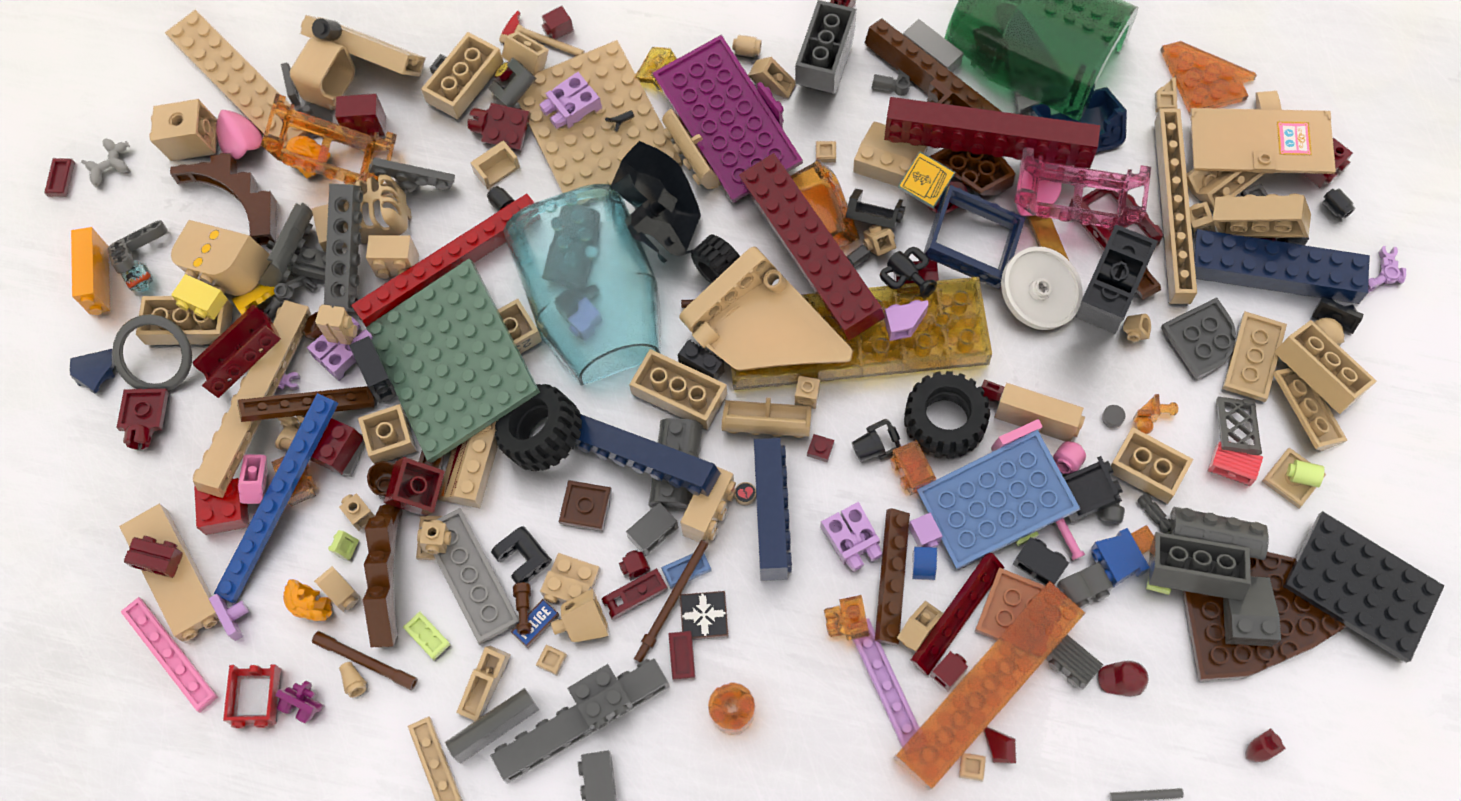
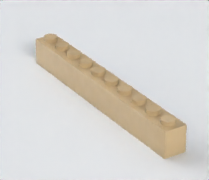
(1175, 207)
(261, 381)

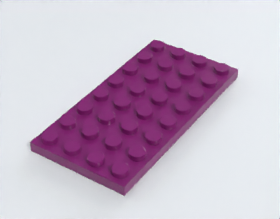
(728, 112)

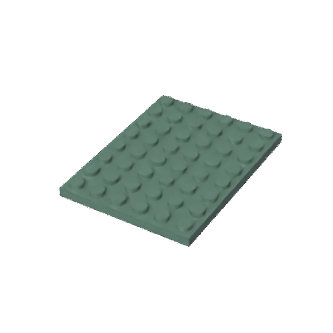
(451, 360)

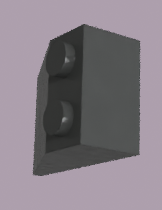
(1255, 618)

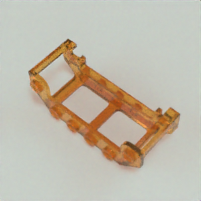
(329, 133)

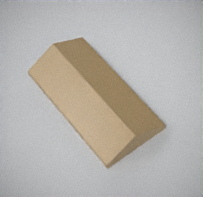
(1310, 410)

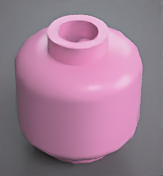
(1069, 457)

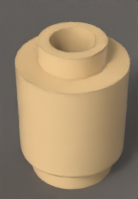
(747, 46)

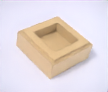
(826, 151)
(551, 660)
(972, 766)

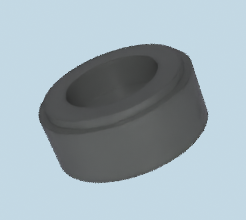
(1113, 416)

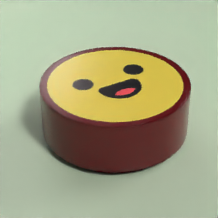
(503, 72)

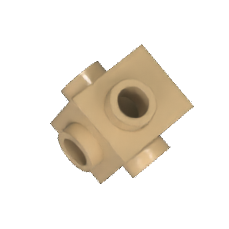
(879, 239)
(436, 543)

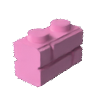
(252, 479)

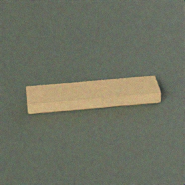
(434, 761)

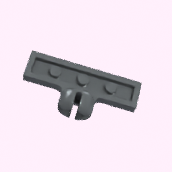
(410, 176)

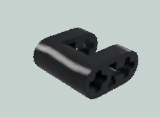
(529, 548)

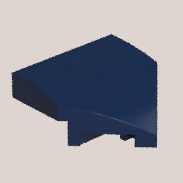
(92, 369)

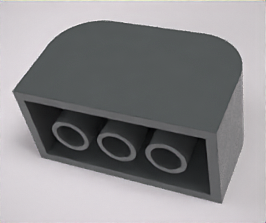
(826, 47)

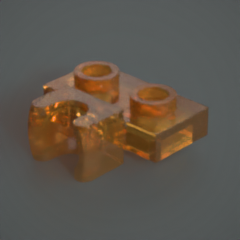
(848, 619)

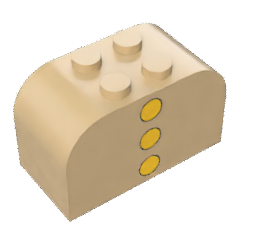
(220, 257)

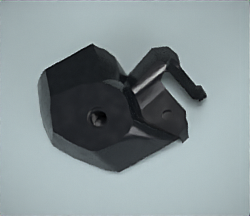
(660, 197)

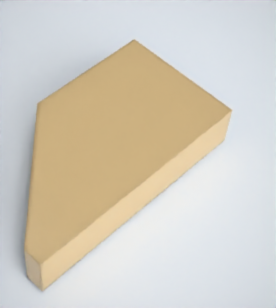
(1166, 96)

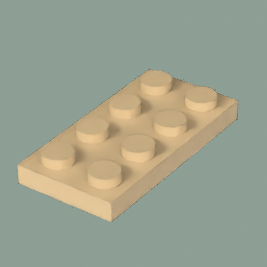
(1254, 356)

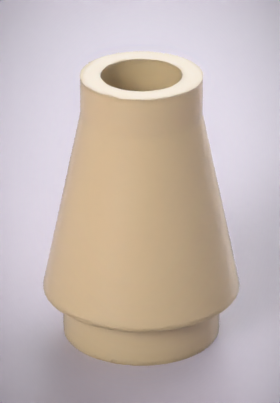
(353, 682)

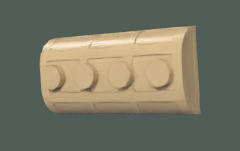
(687, 145)
(766, 418)

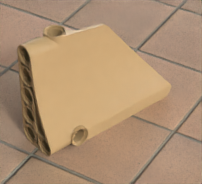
(759, 322)

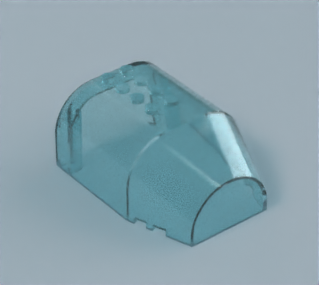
(586, 281)

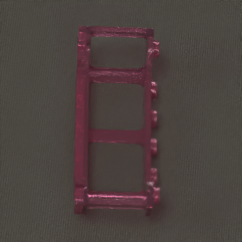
(1080, 179)

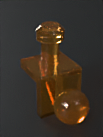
(1150, 413)

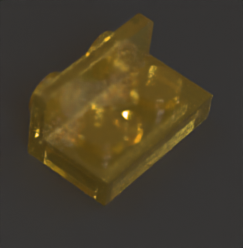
(654, 60)

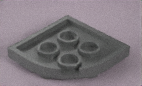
(1202, 337)

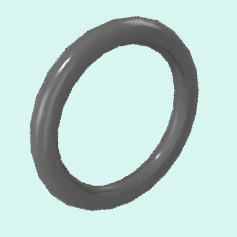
(165, 323)

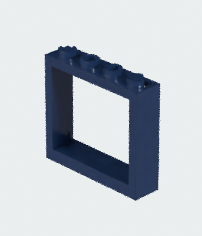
(962, 262)

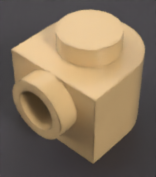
(1137, 327)

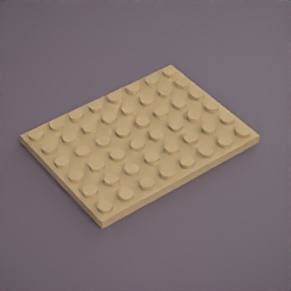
(591, 148)

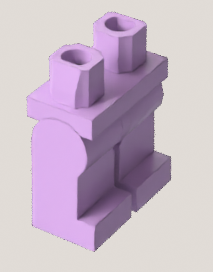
(570, 101)
(335, 356)
(852, 536)

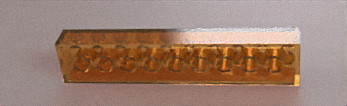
(988, 686)

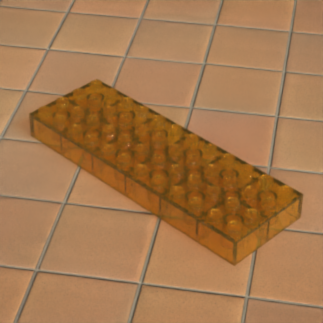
(947, 338)

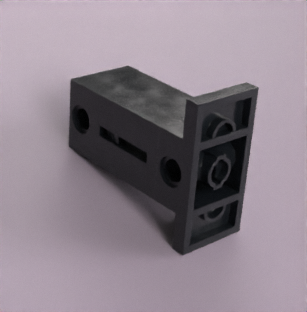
(1116, 279)

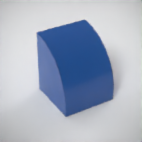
(924, 563)

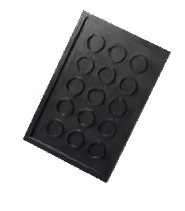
(1364, 586)

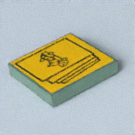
(926, 180)

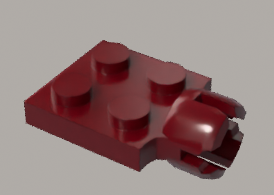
(500, 124)
(141, 415)

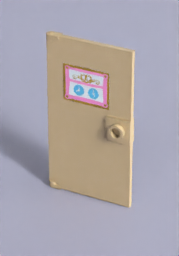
(1262, 140)

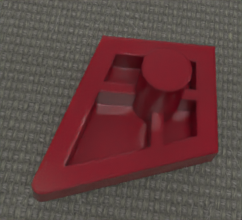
(1000, 746)

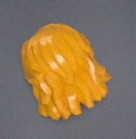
(307, 147)
(302, 602)

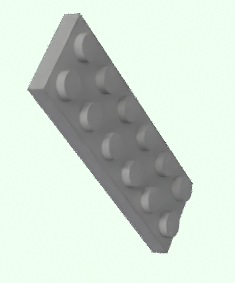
(474, 581)

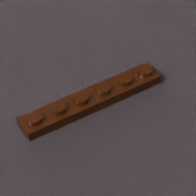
(299, 403)
(892, 577)

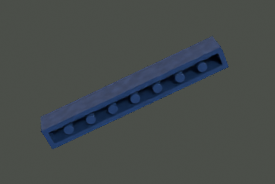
(647, 456)

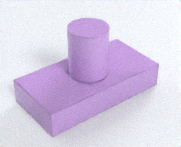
(228, 615)

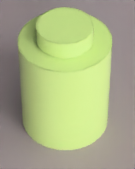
(1306, 473)

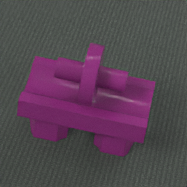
(301, 697)

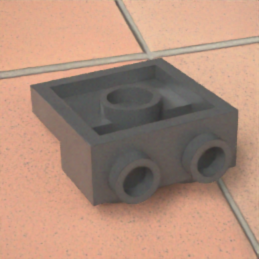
(600, 697)

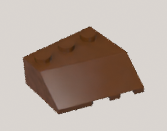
(979, 171)

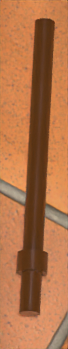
(648, 640)

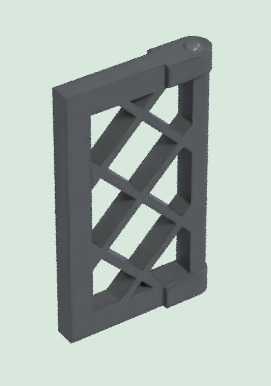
(1241, 445)

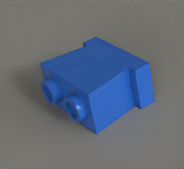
(1119, 557)

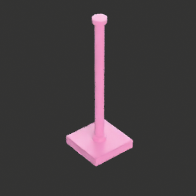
(1016, 434)

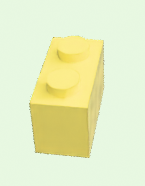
(199, 297)

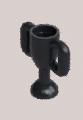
(904, 268)

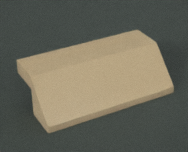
(1213, 184)

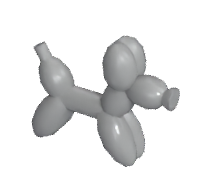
(113, 149)

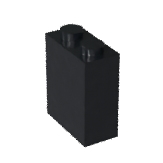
(373, 369)

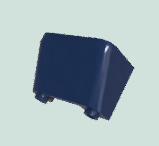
(1102, 110)

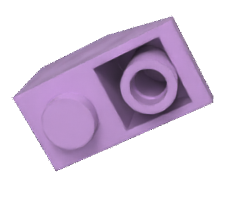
(904, 319)

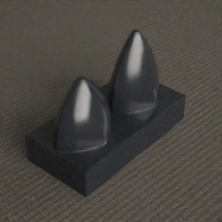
(1345, 315)

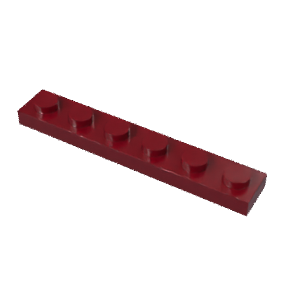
(956, 614)

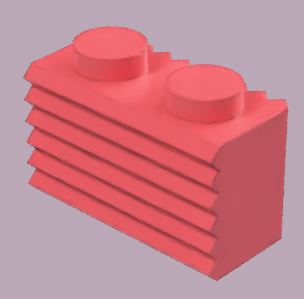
(1235, 465)

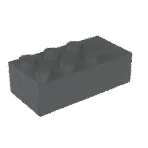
(1199, 566)

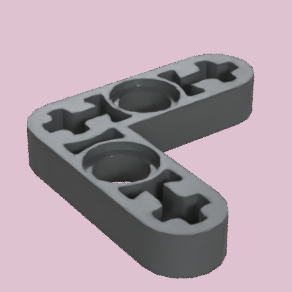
(121, 250)

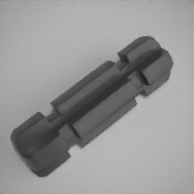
(1155, 512)

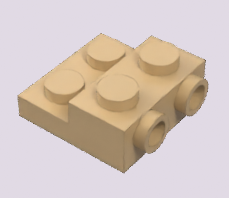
(568, 579)

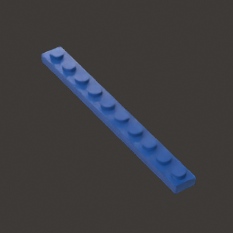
(276, 498)

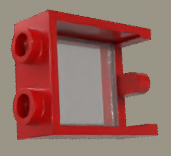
(252, 696)

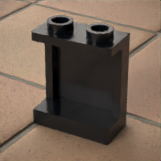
(873, 214)
(1093, 488)

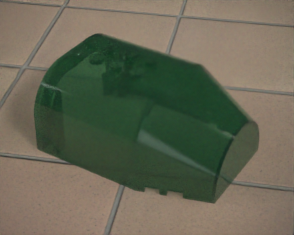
(1042, 46)

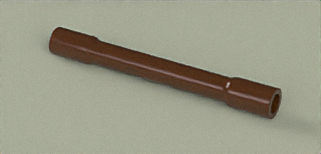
(396, 675)

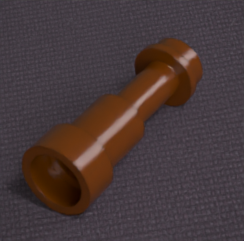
(522, 592)

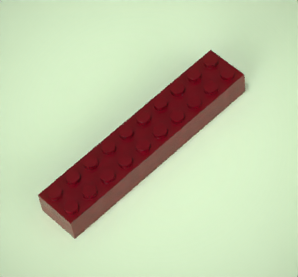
(990, 132)
(812, 247)

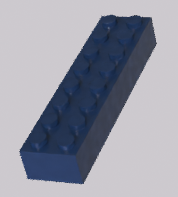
(1281, 266)

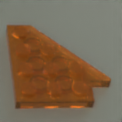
(1205, 78)

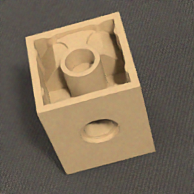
(183, 130)

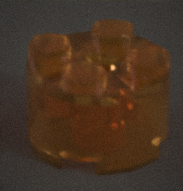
(726, 696)

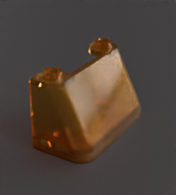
(827, 199)

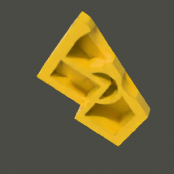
(255, 296)

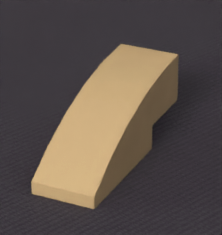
(483, 682)

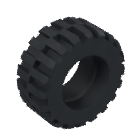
(953, 389)
(551, 442)

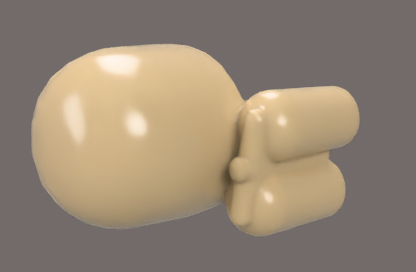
(287, 435)

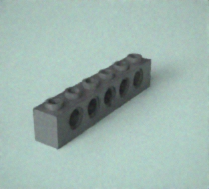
(336, 238)

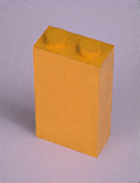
(90, 270)

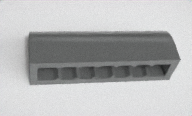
(491, 726)

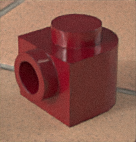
(634, 565)

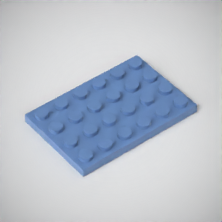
(998, 499)

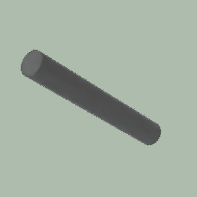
(1147, 795)

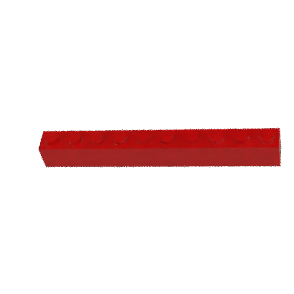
(470, 245)

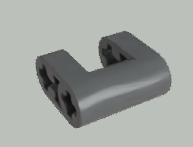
(517, 87)

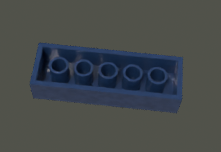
(771, 515)

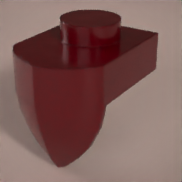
(1264, 747)

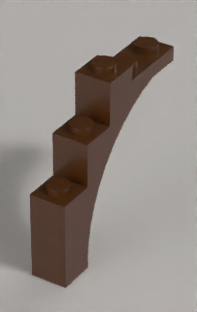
(222, 173)
(379, 574)

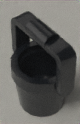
(870, 444)

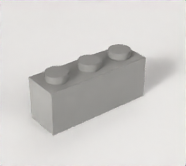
(934, 45)

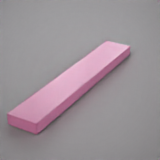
(169, 654)

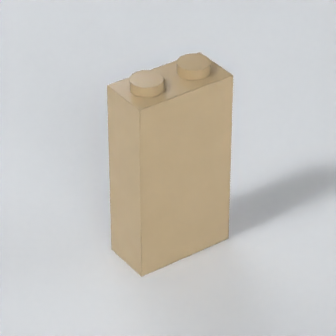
(1024, 406)

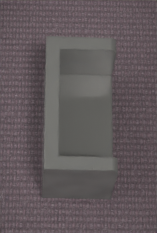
(652, 529)

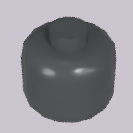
(1113, 514)

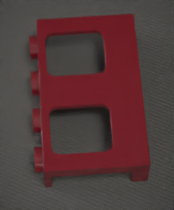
(1102, 235)
(236, 350)

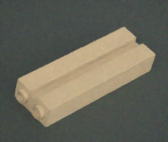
(372, 49)
(185, 596)

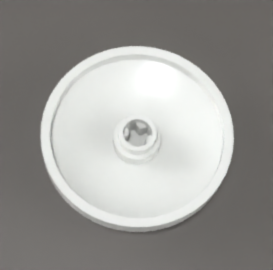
(1041, 288)

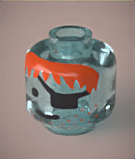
(138, 277)

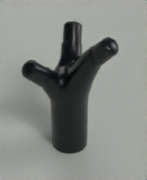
(620, 119)

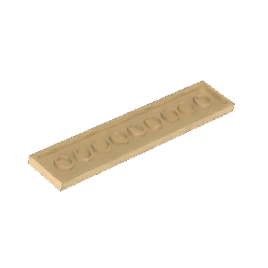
(229, 72)

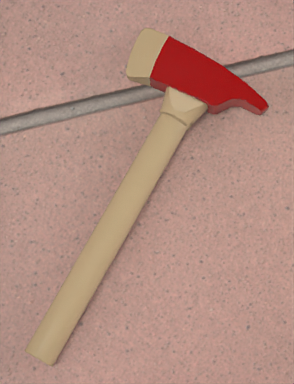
(514, 25)

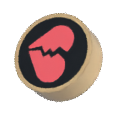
(745, 493)

